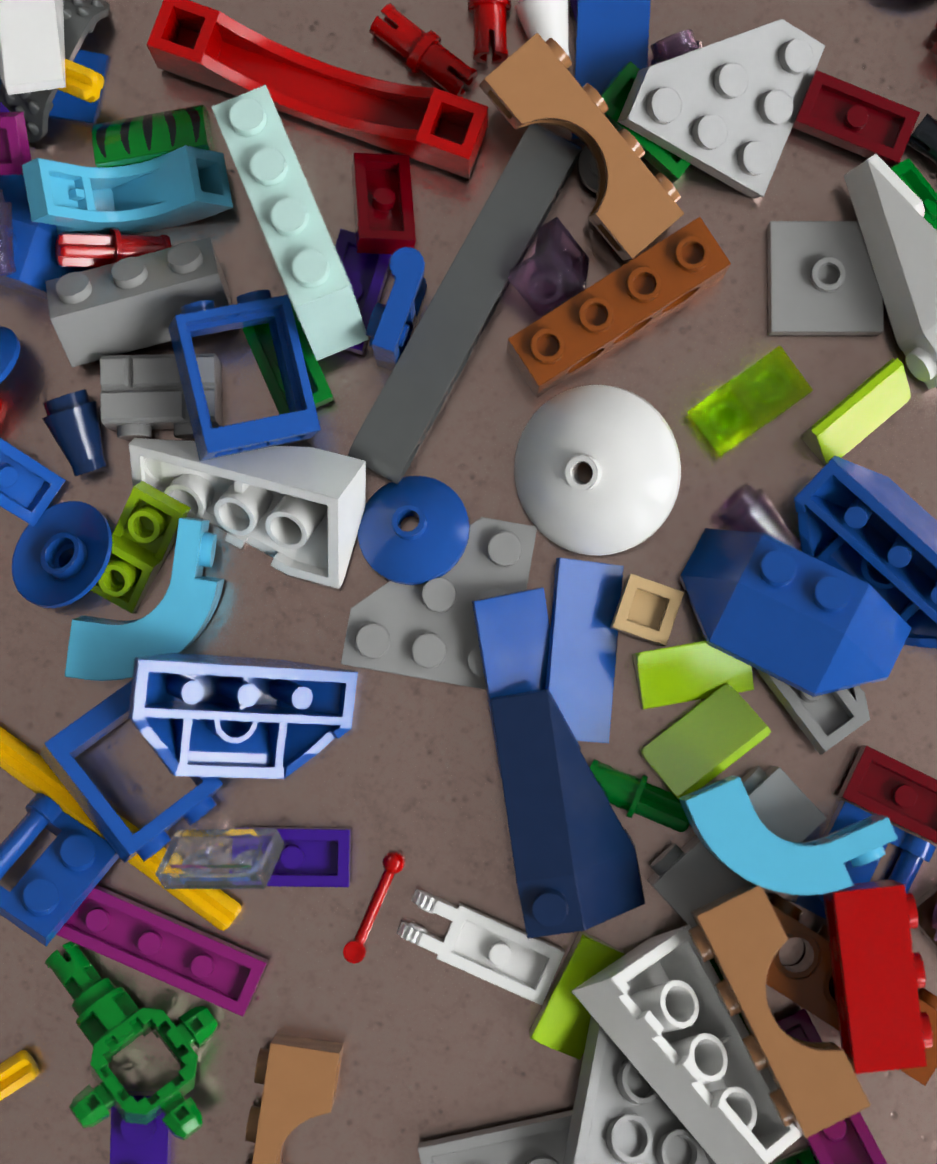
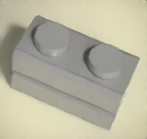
(148, 394)

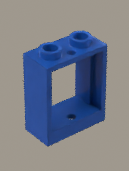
(252, 309)
(83, 733)

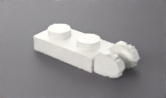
(487, 948)

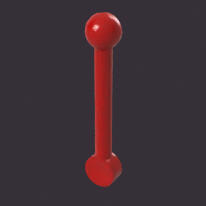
(355, 949)

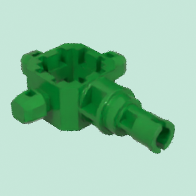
(113, 1022)

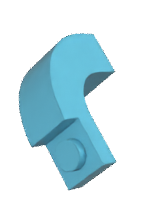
(130, 198)
(107, 647)
(742, 843)

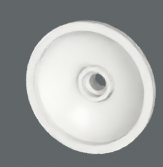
(631, 463)

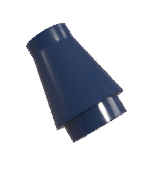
(76, 430)

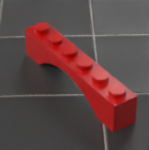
(391, 115)

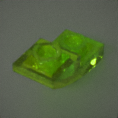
(750, 401)

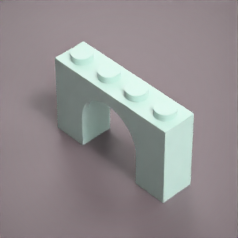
(291, 222)

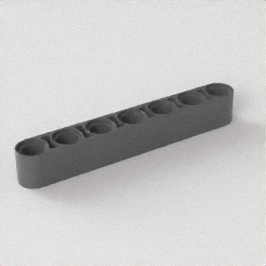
(464, 302)

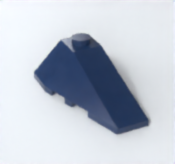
(566, 841)

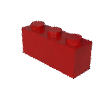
(877, 976)

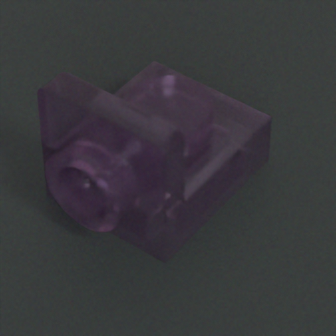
(554, 271)

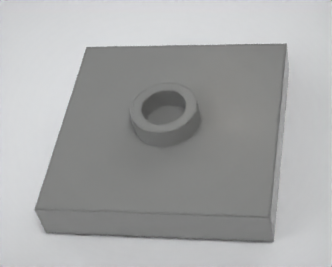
(821, 280)

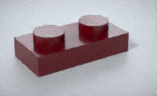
(855, 119)
(382, 203)
(893, 791)

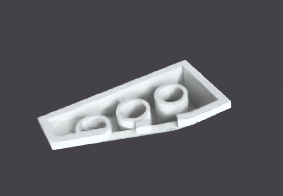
(32, 45)
(903, 260)
(280, 499)

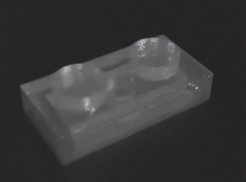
(220, 859)

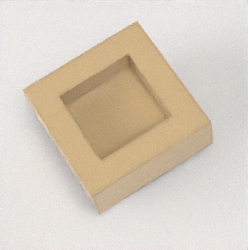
(647, 610)

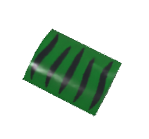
(150, 136)

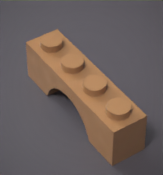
(539, 89)
(811, 1078)
(298, 1085)

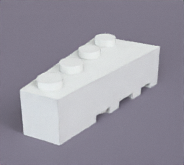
(678, 1035)

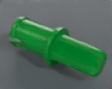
(640, 797)

